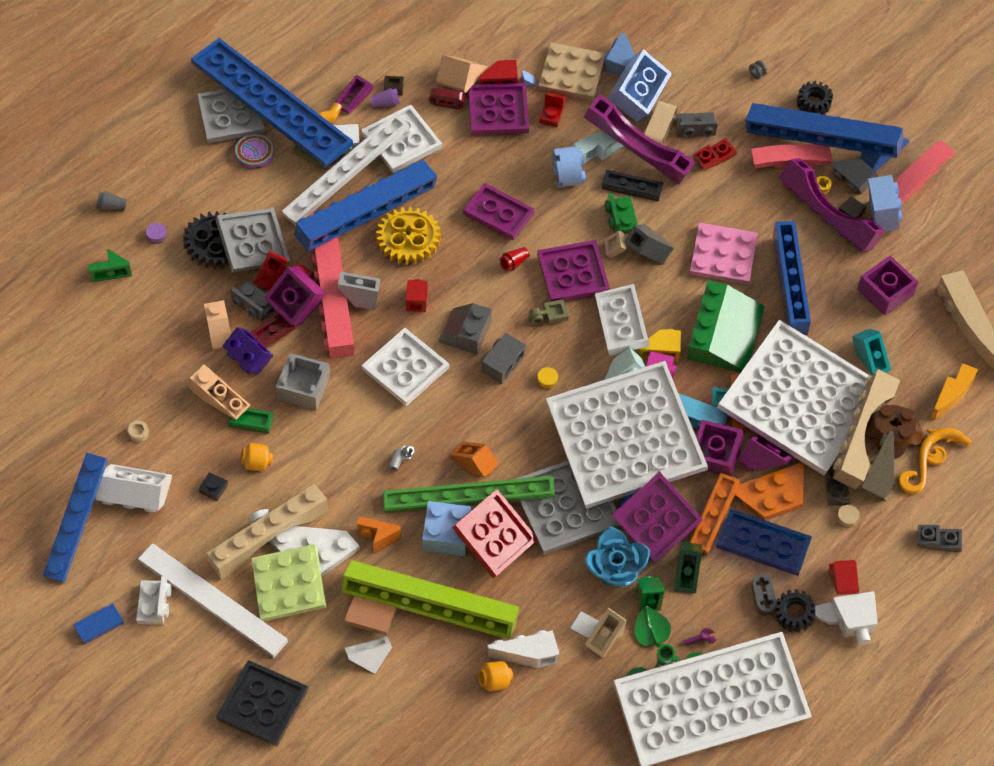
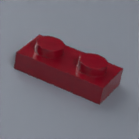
(272, 330)

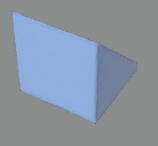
(528, 79)

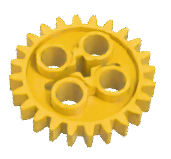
(411, 231)

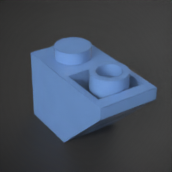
(619, 56)

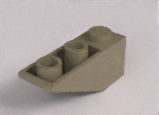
(882, 474)

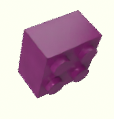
(887, 285)
(294, 295)
(720, 446)

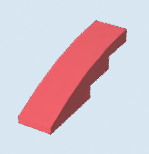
(780, 155)
(922, 169)

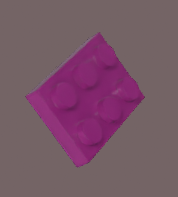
(498, 211)

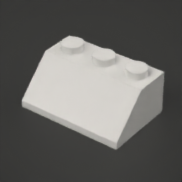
(133, 488)

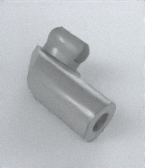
(400, 455)

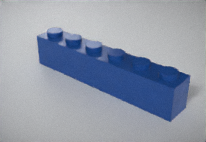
(791, 276)

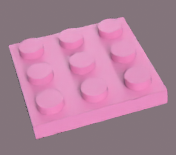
(723, 254)

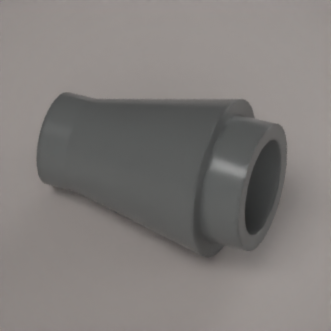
(108, 201)

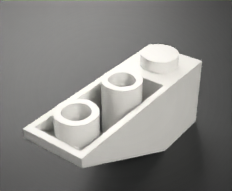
(532, 651)

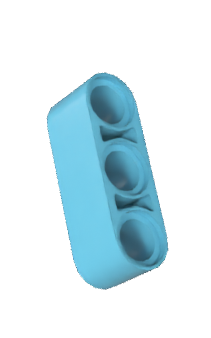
(698, 410)

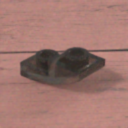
(836, 491)

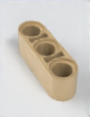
(661, 122)

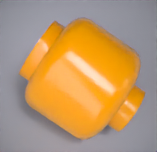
(256, 457)
(495, 676)

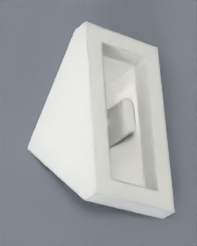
(370, 653)

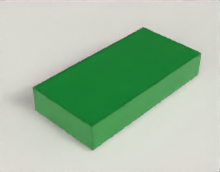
(253, 420)

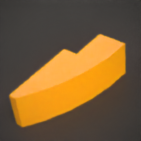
(954, 391)

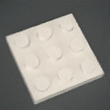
(412, 145)
(405, 366)

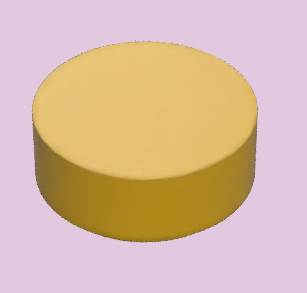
(547, 377)

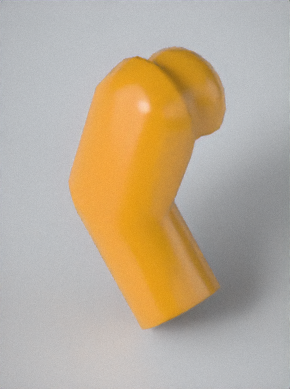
(332, 114)

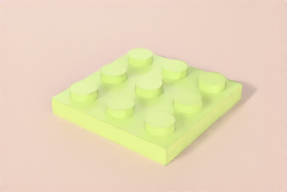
(288, 582)

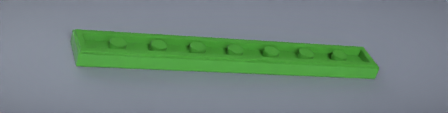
(468, 493)

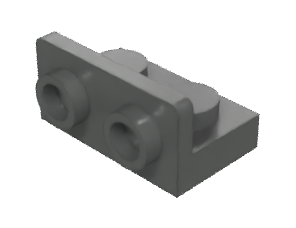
(696, 124)
(251, 300)

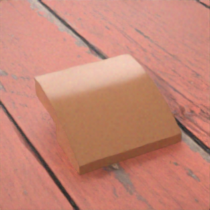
(370, 615)

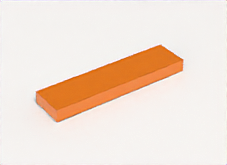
(715, 512)

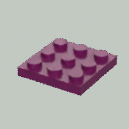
(498, 109)
(573, 271)
(657, 516)

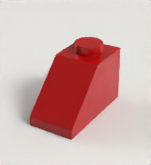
(500, 73)

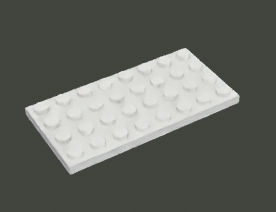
(711, 699)

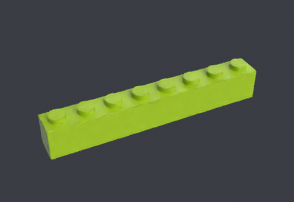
(430, 599)

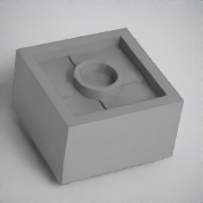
(303, 381)

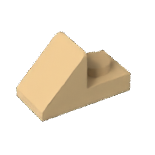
(605, 633)

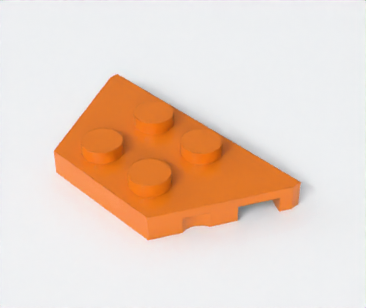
(774, 492)

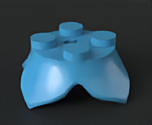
(614, 546)

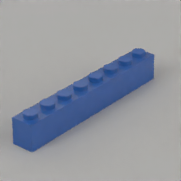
(824, 130)
(365, 205)

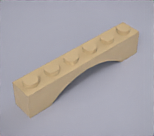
(854, 463)
(236, 550)

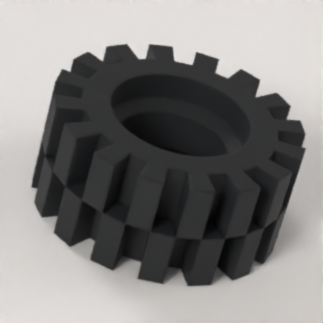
(818, 91)
(798, 622)

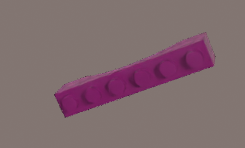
(611, 121)
(802, 180)

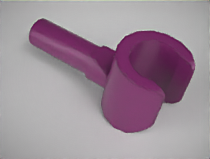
(703, 636)

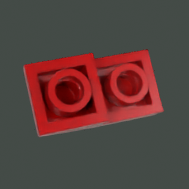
(714, 155)

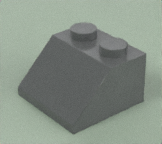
(467, 327)

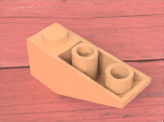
(217, 393)

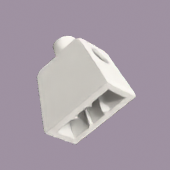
(857, 615)

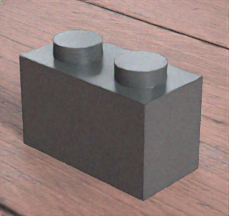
(503, 358)

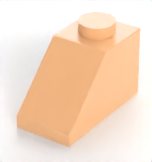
(217, 324)

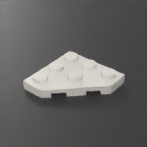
(332, 545)

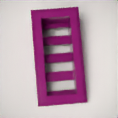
(348, 91)

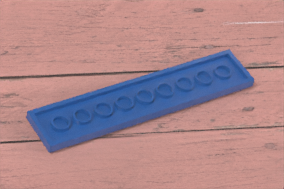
(272, 102)

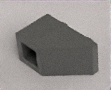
(855, 172)
(649, 243)

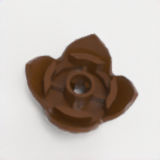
(907, 430)

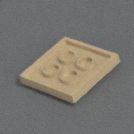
(572, 71)

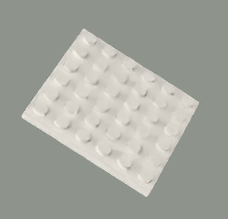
(797, 396)
(625, 433)

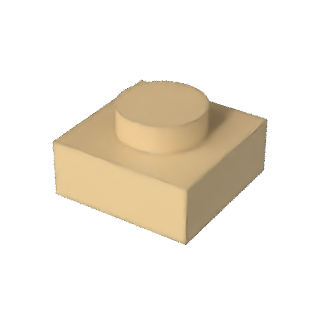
(615, 244)

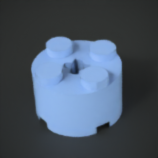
(568, 166)

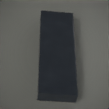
(632, 185)

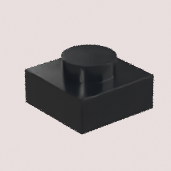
(213, 486)

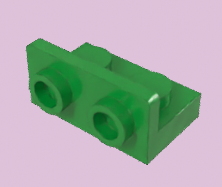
(621, 213)

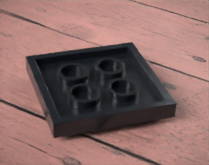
(262, 703)

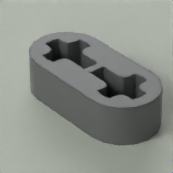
(759, 596)

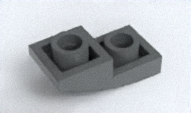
(939, 539)

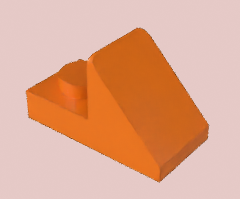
(383, 532)

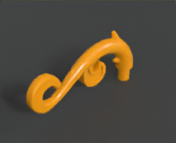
(925, 456)

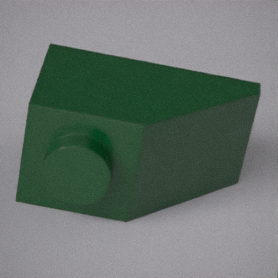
(688, 567)

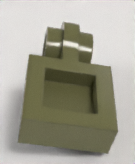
(553, 311)

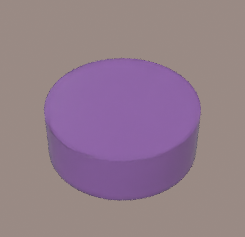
(156, 233)

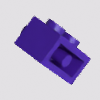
(247, 351)

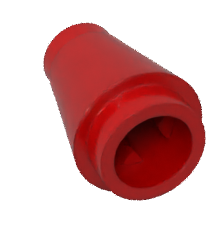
(512, 259)

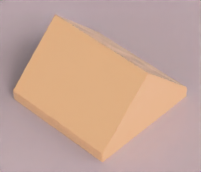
(458, 73)

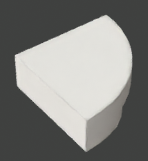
(826, 614)

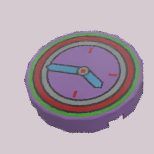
(254, 151)

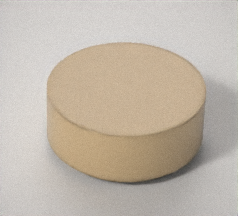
(138, 431)
(848, 516)

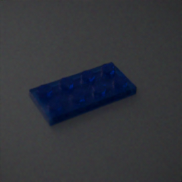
(764, 542)

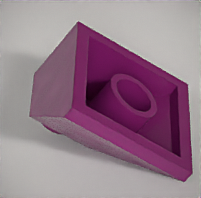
(763, 454)

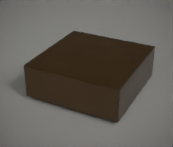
(394, 82)
(852, 207)

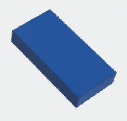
(98, 623)

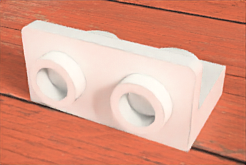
(152, 602)

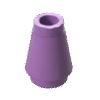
(387, 98)

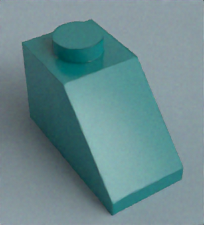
(871, 350)

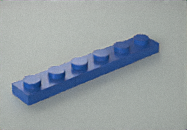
(75, 517)

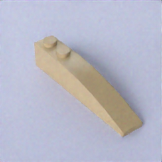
(968, 313)

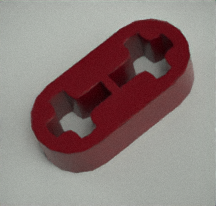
(447, 98)

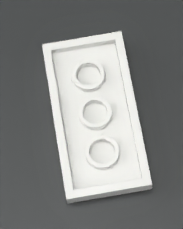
(621, 319)

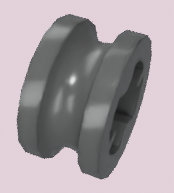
(758, 69)

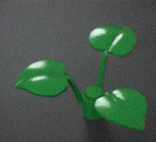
(654, 628)

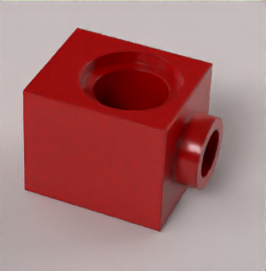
(416, 295)

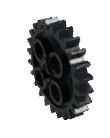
(203, 249)

